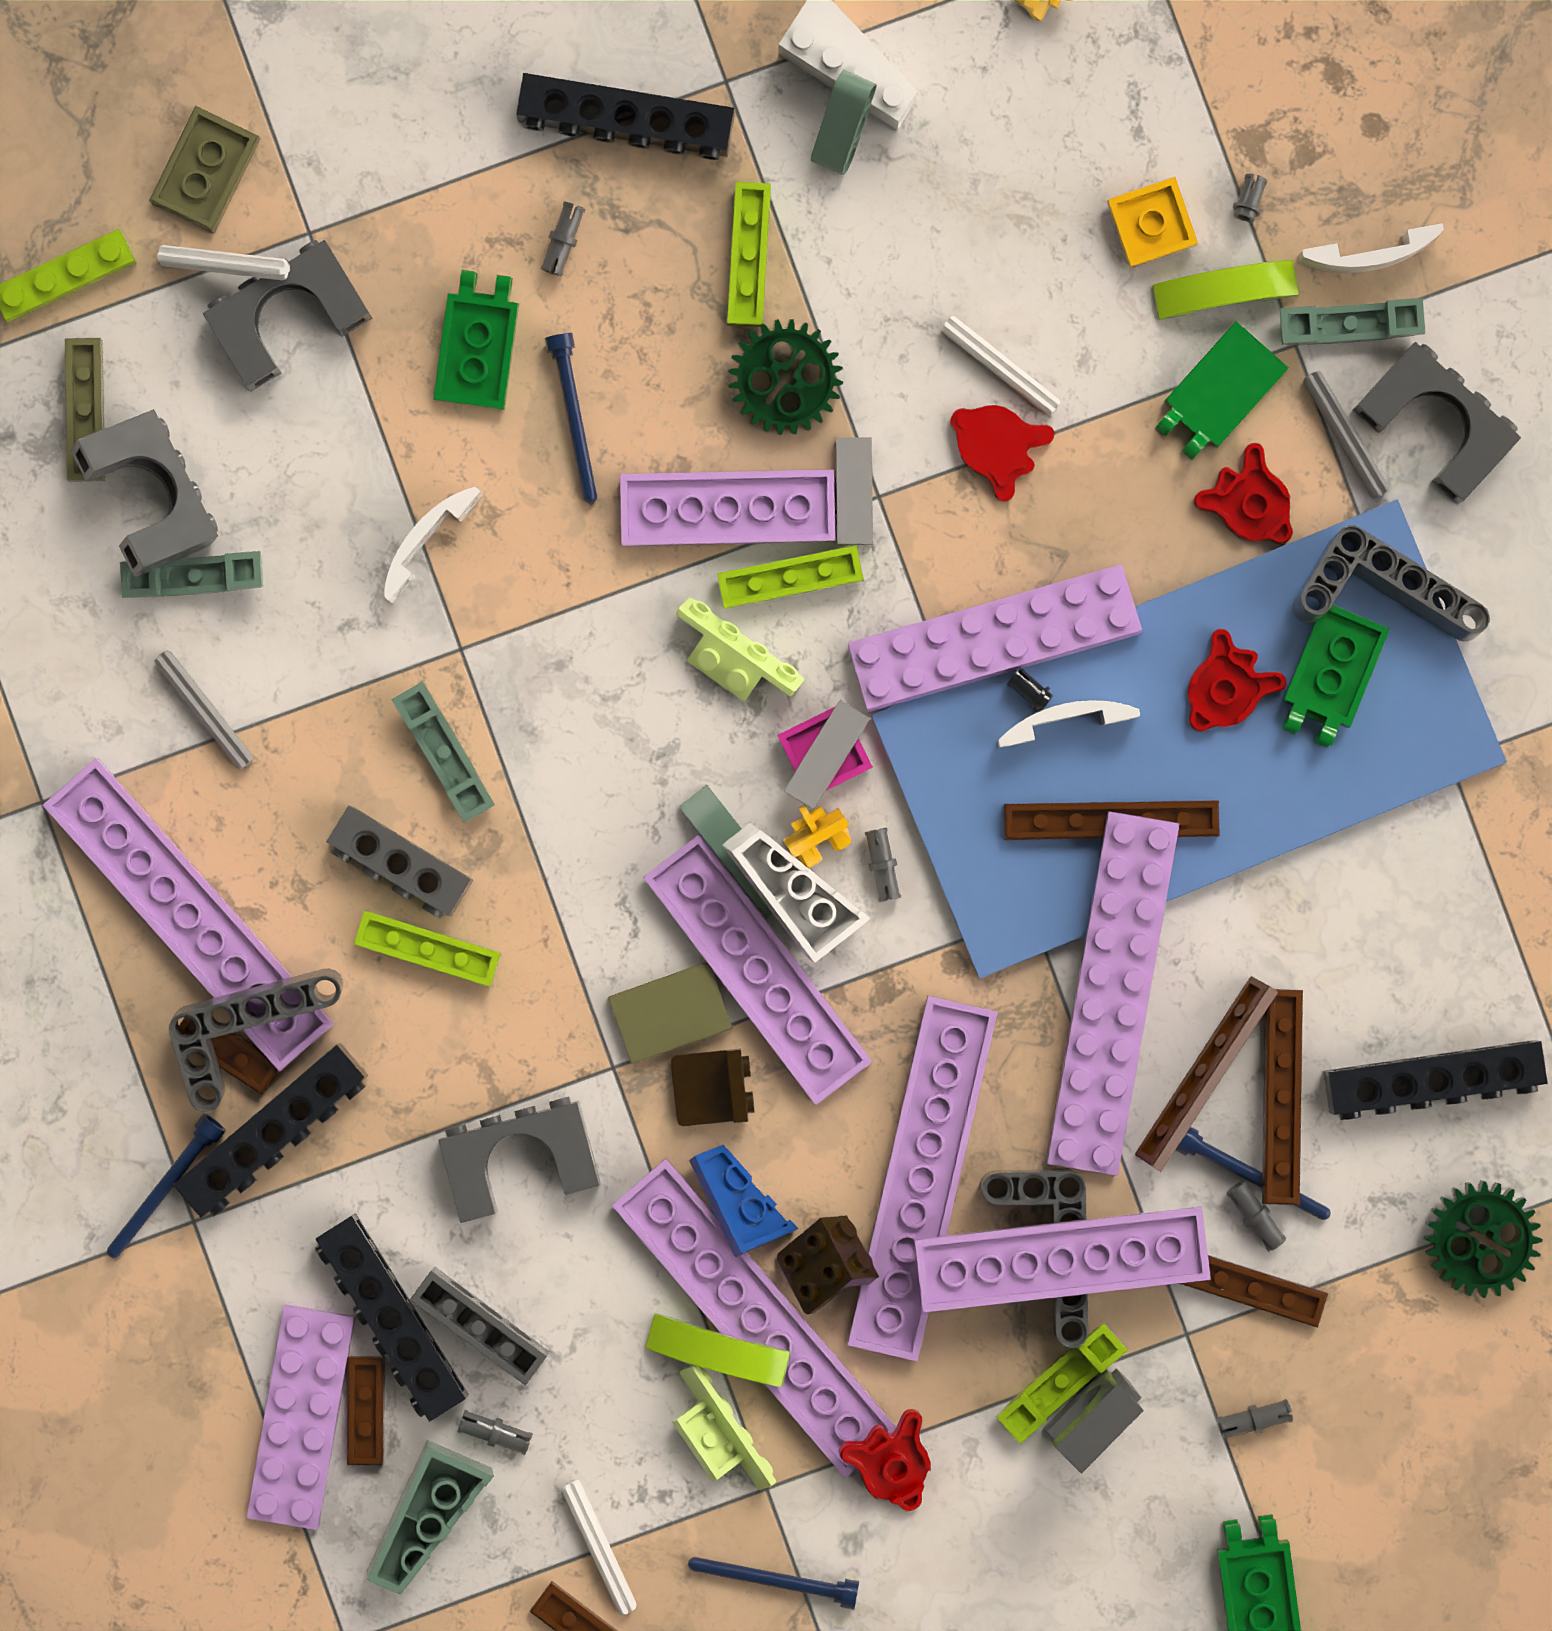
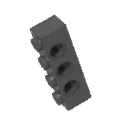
(356, 825)
(479, 1325)

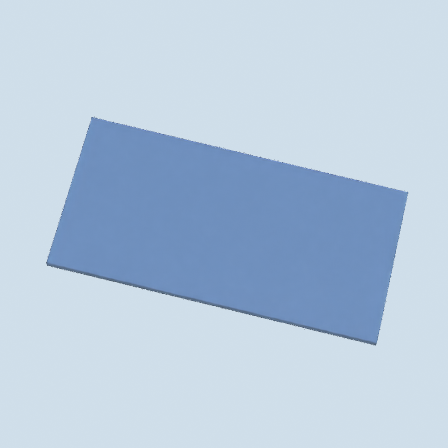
(1274, 788)

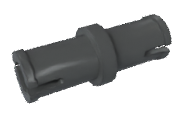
(562, 238)
(882, 864)
(1256, 1216)
(1255, 1419)
(495, 1432)

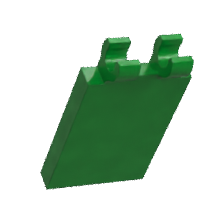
(477, 344)
(1222, 389)
(1333, 672)
(1258, 1580)

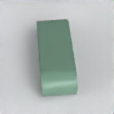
(843, 122)

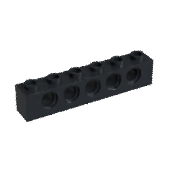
(539, 90)
(1525, 1056)
(196, 1183)
(353, 1235)

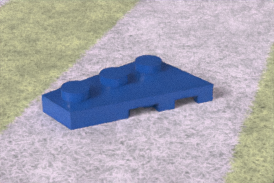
(739, 1206)

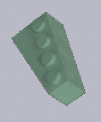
(430, 1505)

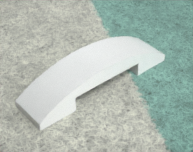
(1328, 257)
(457, 505)
(1109, 713)

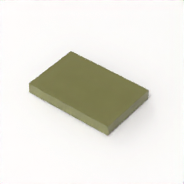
(204, 169)
(670, 1012)

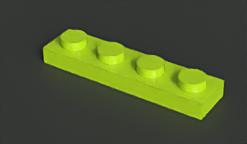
(749, 254)
(65, 275)
(790, 577)
(427, 948)

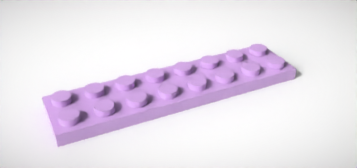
(995, 638)
(757, 969)
(1062, 1259)

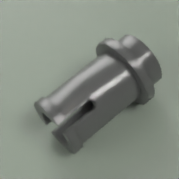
(1249, 200)

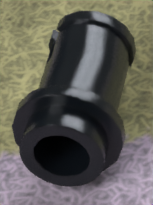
(1030, 689)

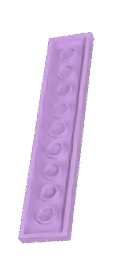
(179, 904)
(1112, 993)
(922, 1172)
(750, 1307)

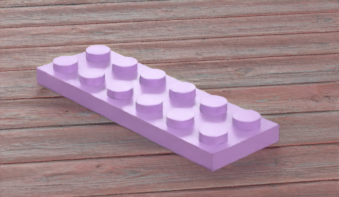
(727, 508)
(301, 1417)

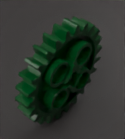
(759, 357)
(1467, 1266)

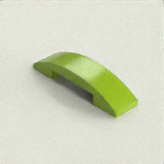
(1225, 288)
(717, 1351)
(1060, 1382)

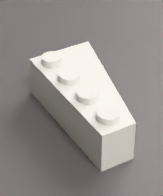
(827, 42)
(799, 899)

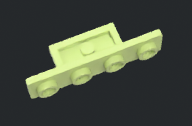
(732, 657)
(715, 1434)

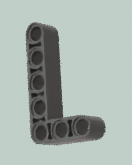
(1390, 583)
(241, 1019)
(1060, 1206)

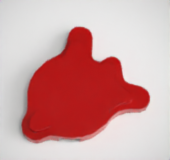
(996, 445)
(1250, 502)
(1227, 686)
(893, 1462)

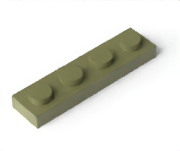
(83, 396)

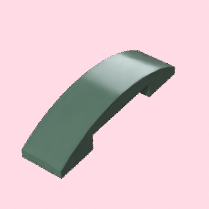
(1352, 322)
(196, 576)
(443, 751)
(716, 828)

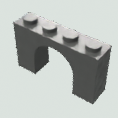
(237, 317)
(1485, 434)
(146, 445)
(468, 1153)
(1094, 1418)

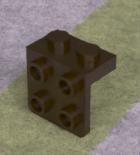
(711, 1087)
(825, 1262)

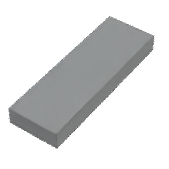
(854, 491)
(826, 754)

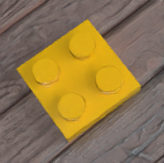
(1152, 222)

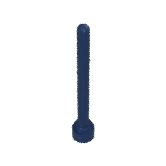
(561, 349)
(206, 1132)
(1194, 1144)
(842, 1592)

